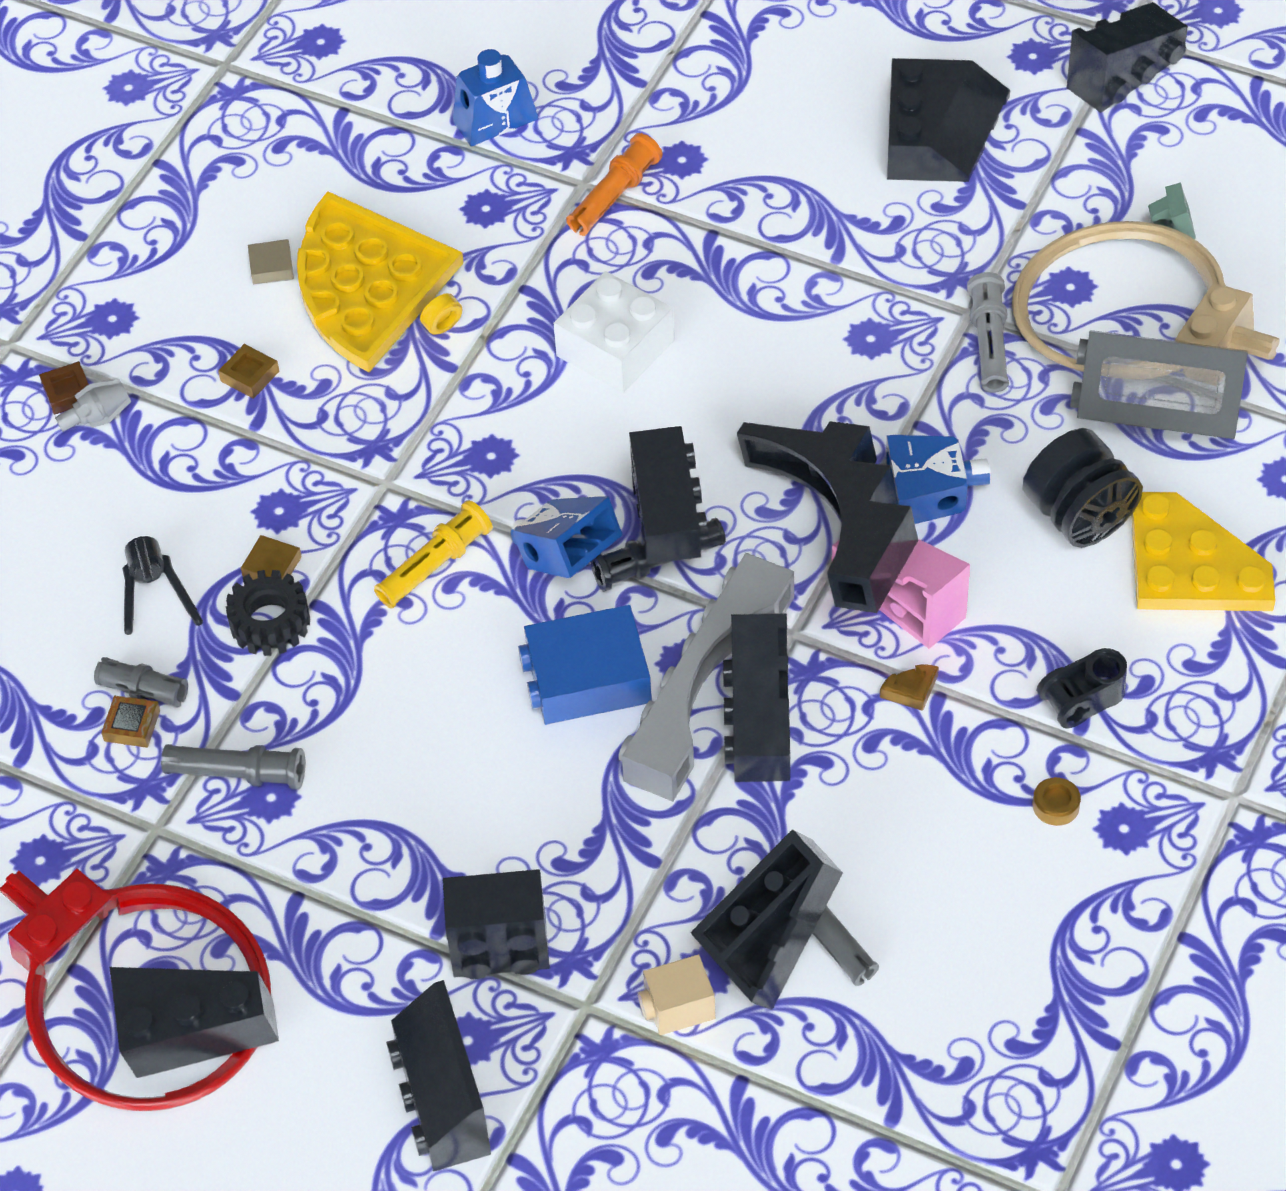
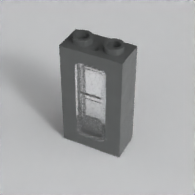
(1159, 384)

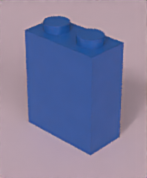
(585, 665)

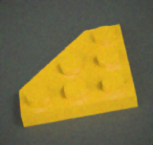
(1193, 561)

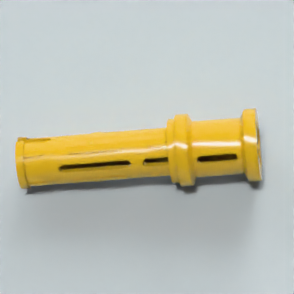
(447, 542)

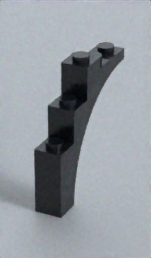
(843, 472)

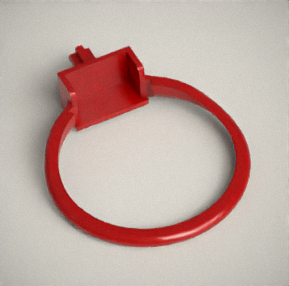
(61, 915)

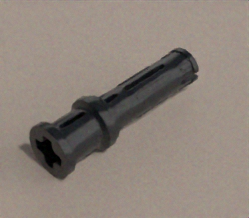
(632, 560)

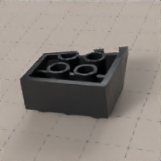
(940, 118)

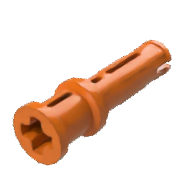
(623, 173)

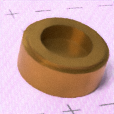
(1056, 801)

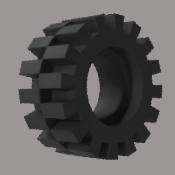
(261, 593)

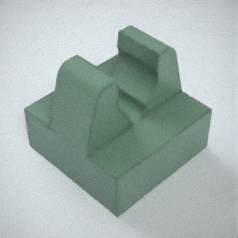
(1173, 210)

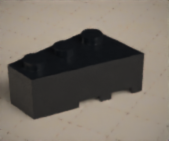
(1123, 54)
(667, 494)
(759, 699)
(770, 917)
(188, 1015)

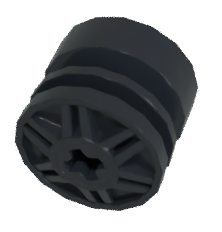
(1082, 487)

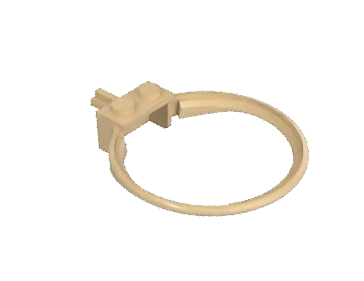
(1219, 320)

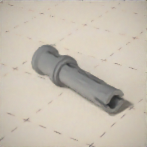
(993, 370)

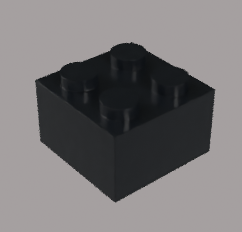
(496, 923)

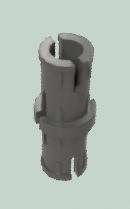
(141, 681)

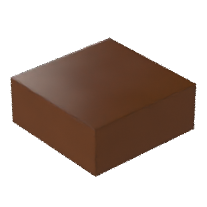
(62, 386)

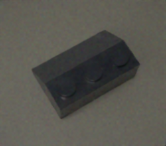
(438, 1081)

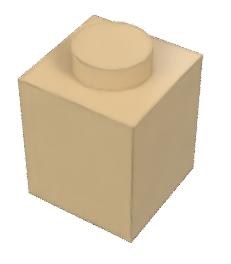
(677, 995)

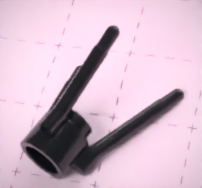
(146, 565)

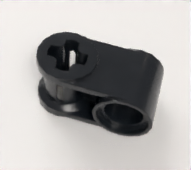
(1079, 692)

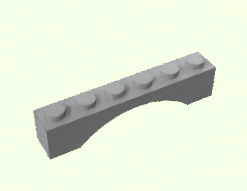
(662, 748)

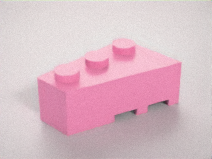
(928, 593)

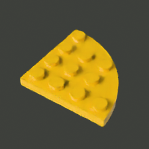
(367, 277)

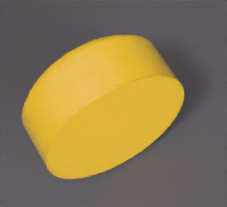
(441, 313)

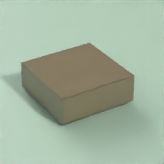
(270, 261)

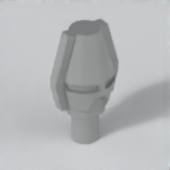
(95, 405)

